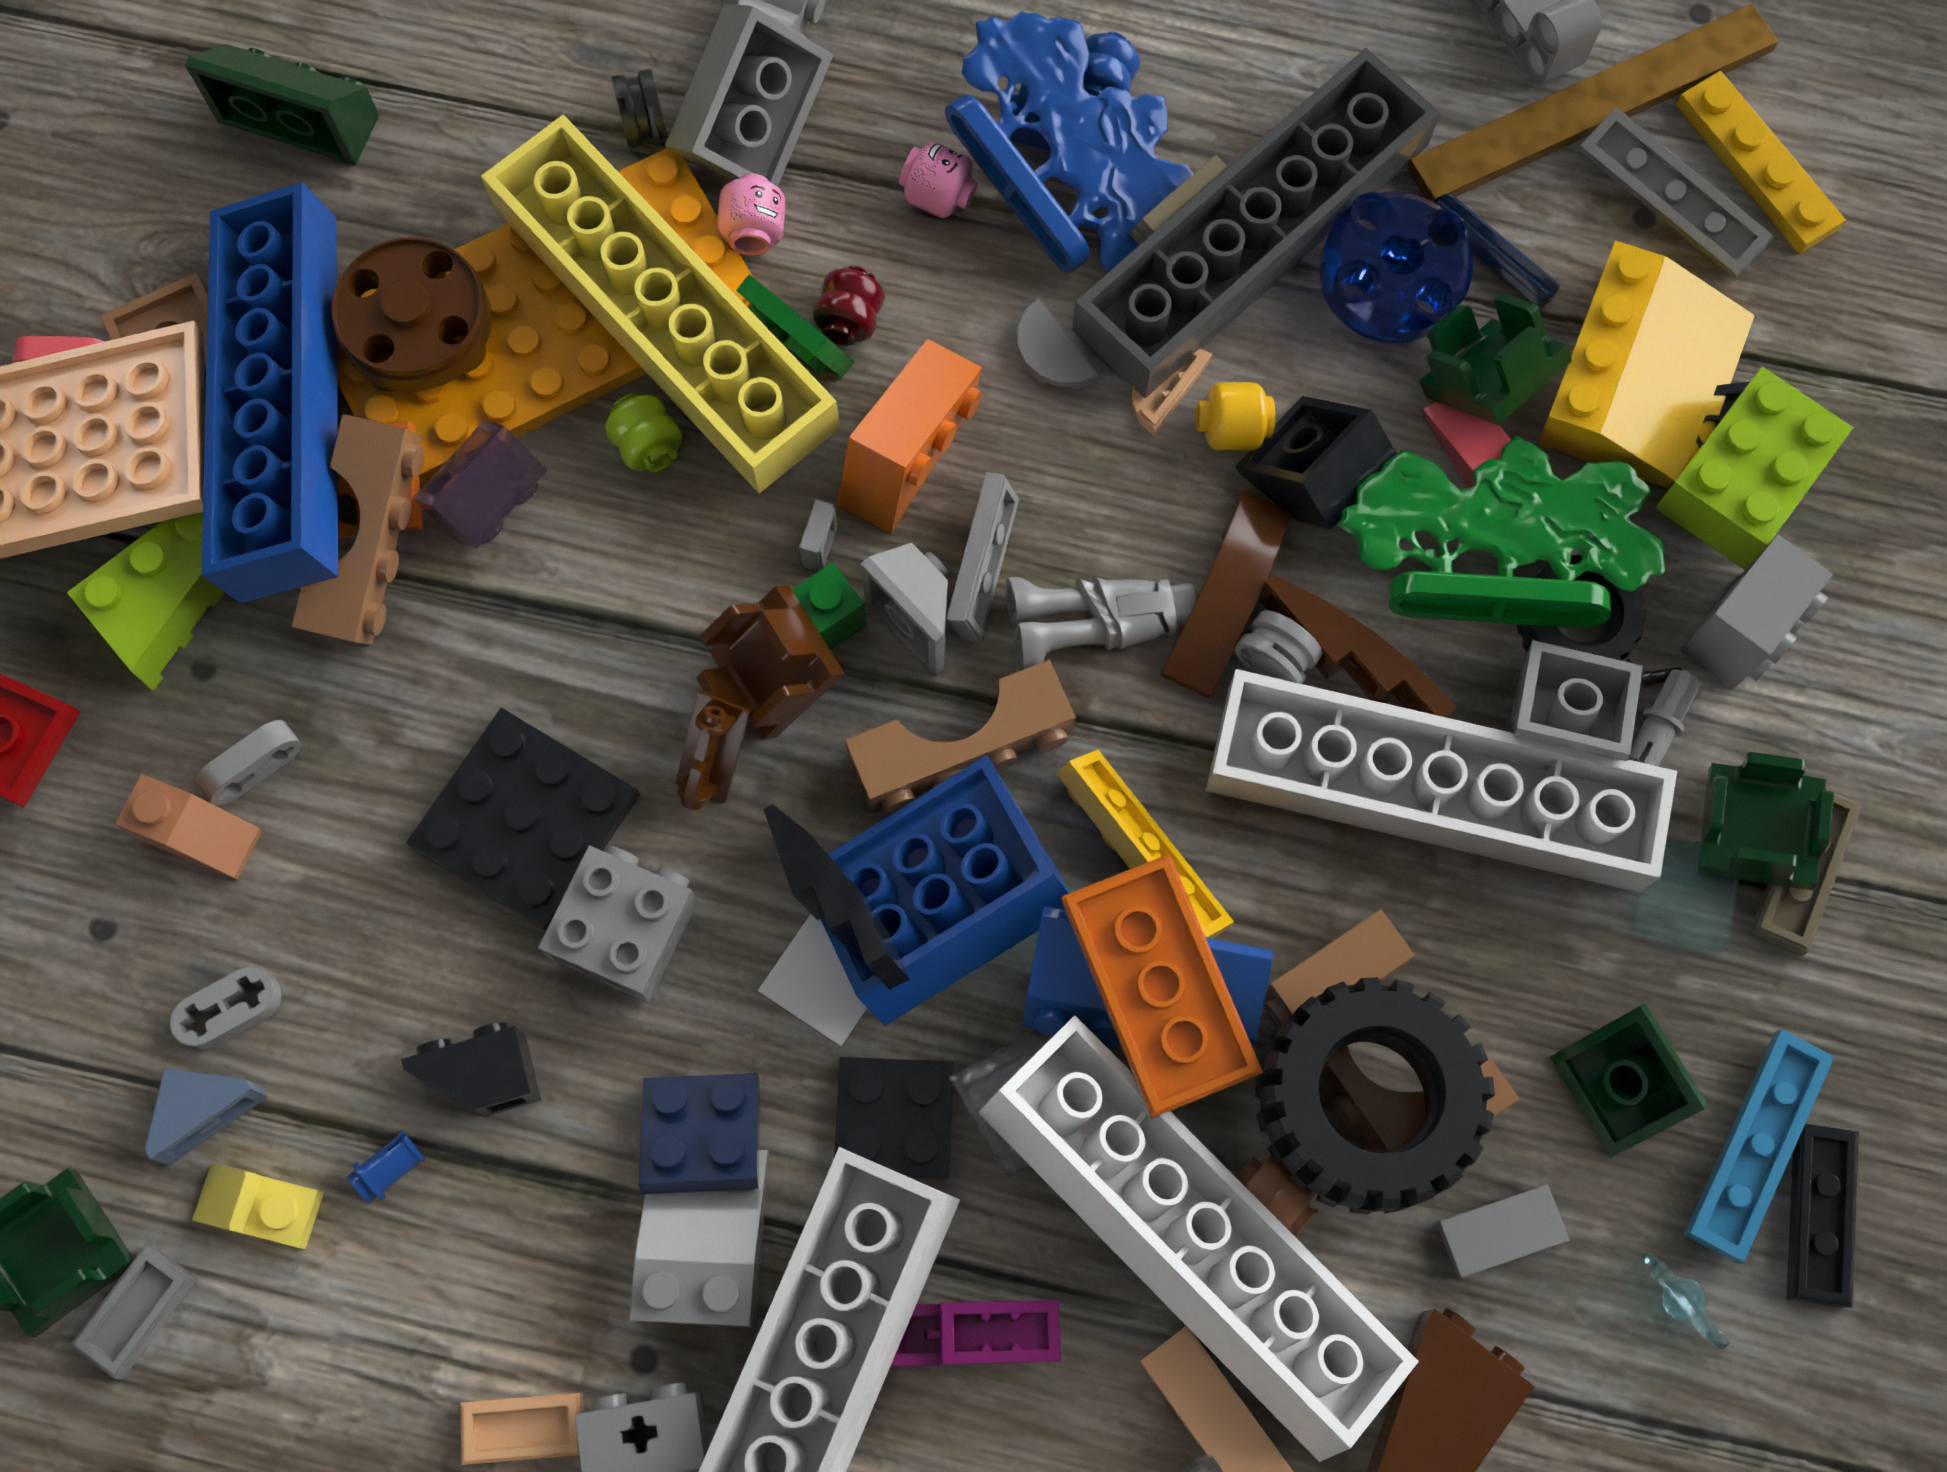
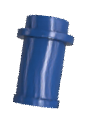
(385, 1167)

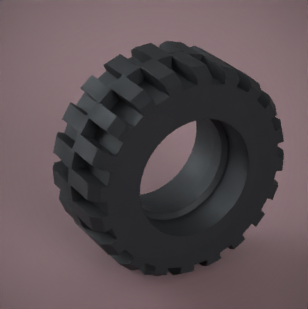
(1434, 1049)

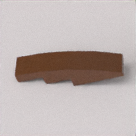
(1357, 649)

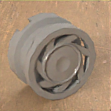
(1278, 648)

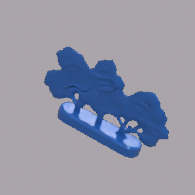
(1095, 142)

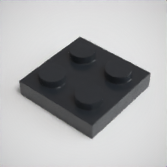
(897, 1114)

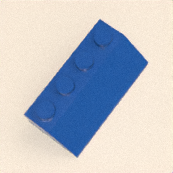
(1065, 987)

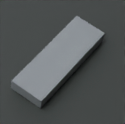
(983, 558)

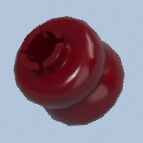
(848, 305)

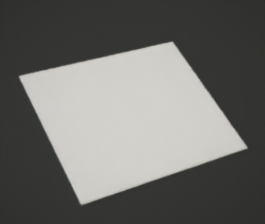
(814, 984)

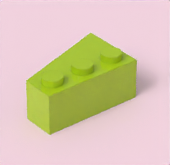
(150, 596)

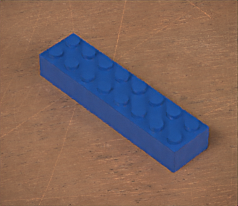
(271, 396)

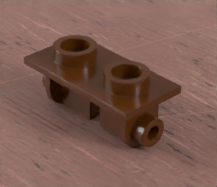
(711, 750)

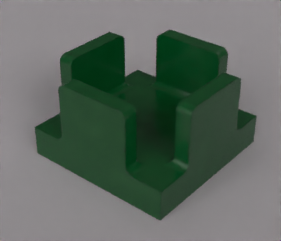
(1491, 367)
(1765, 822)
(55, 1250)

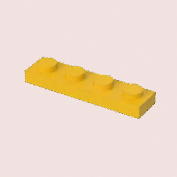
(1760, 162)
(1133, 832)

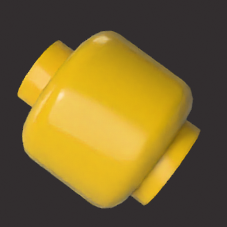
(1235, 416)

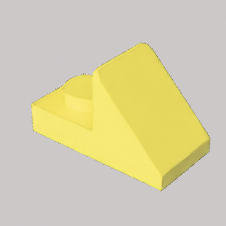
(258, 1206)

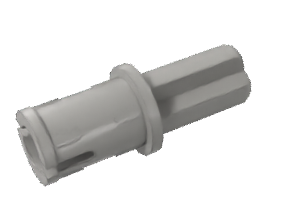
(1665, 717)

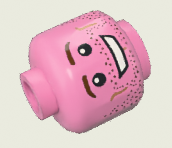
(938, 179)
(751, 214)

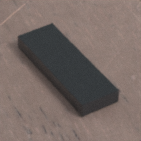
(1823, 1217)

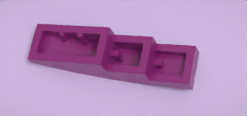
(981, 1334)

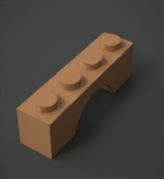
(379, 467)
(899, 765)

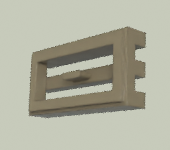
(1178, 199)

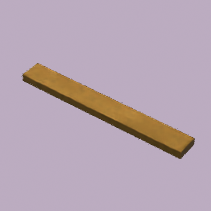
(1581, 108)

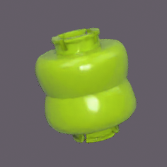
(643, 432)

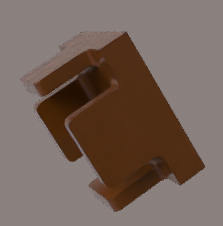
(769, 660)

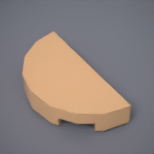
(1159, 405)

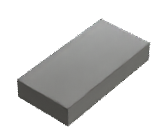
(1502, 1231)
(133, 1312)

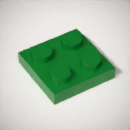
(793, 329)

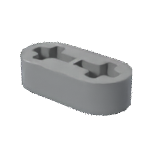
(248, 762)
(220, 997)

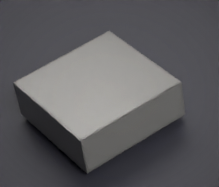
(818, 536)

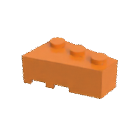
(907, 434)

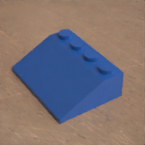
(951, 883)

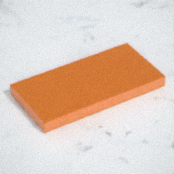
(1161, 986)

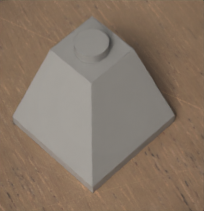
(911, 599)

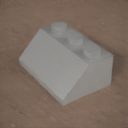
(749, 96)

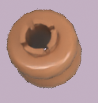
(1278, 1194)

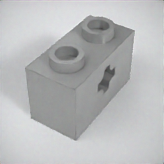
(680, 1430)

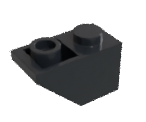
(483, 1072)

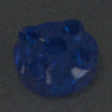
(1395, 265)

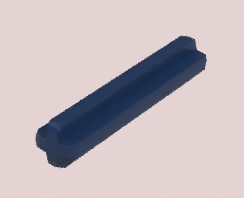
(1503, 256)

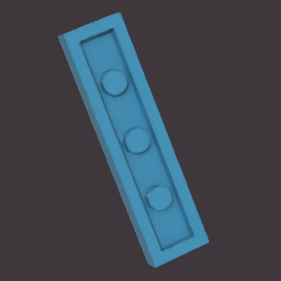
(1758, 1146)

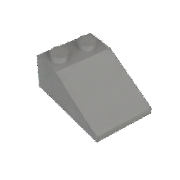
(700, 1257)

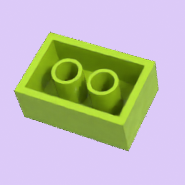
(1754, 468)

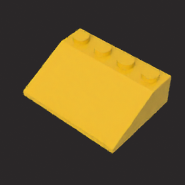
(1646, 367)

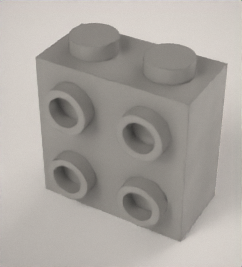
(620, 921)

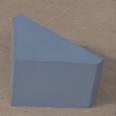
(194, 1109)

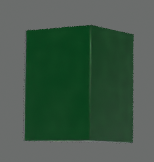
(1629, 1081)

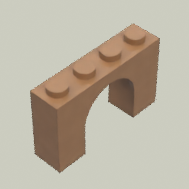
(1365, 951)

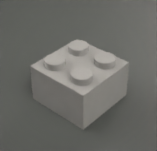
(1759, 614)

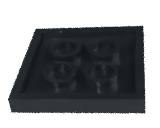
(522, 817)

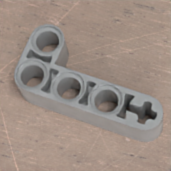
(1545, 34)

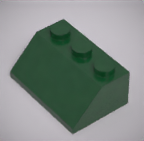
(285, 101)

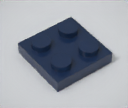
(700, 1133)

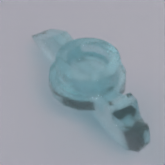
(1685, 1300)

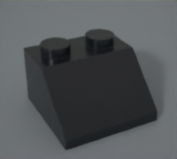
(1318, 459)

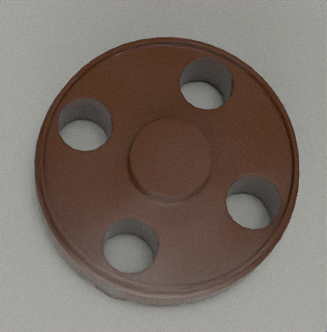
(411, 314)

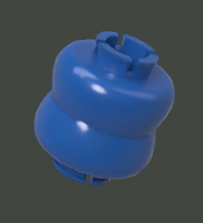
(1110, 63)

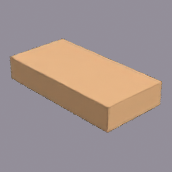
(520, 1428)

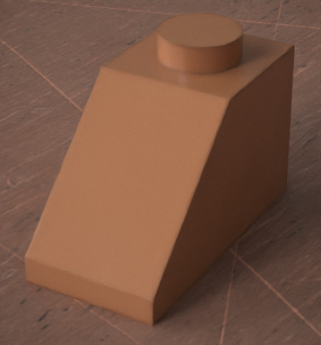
(188, 827)

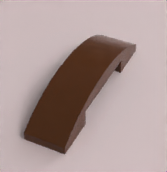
(1227, 594)

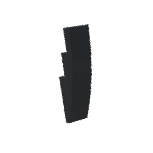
(831, 894)

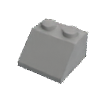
(1577, 700)

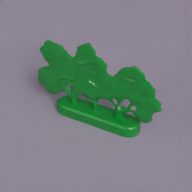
(1519, 517)

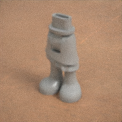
(1115, 610)

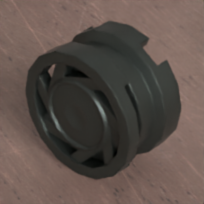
(639, 108)

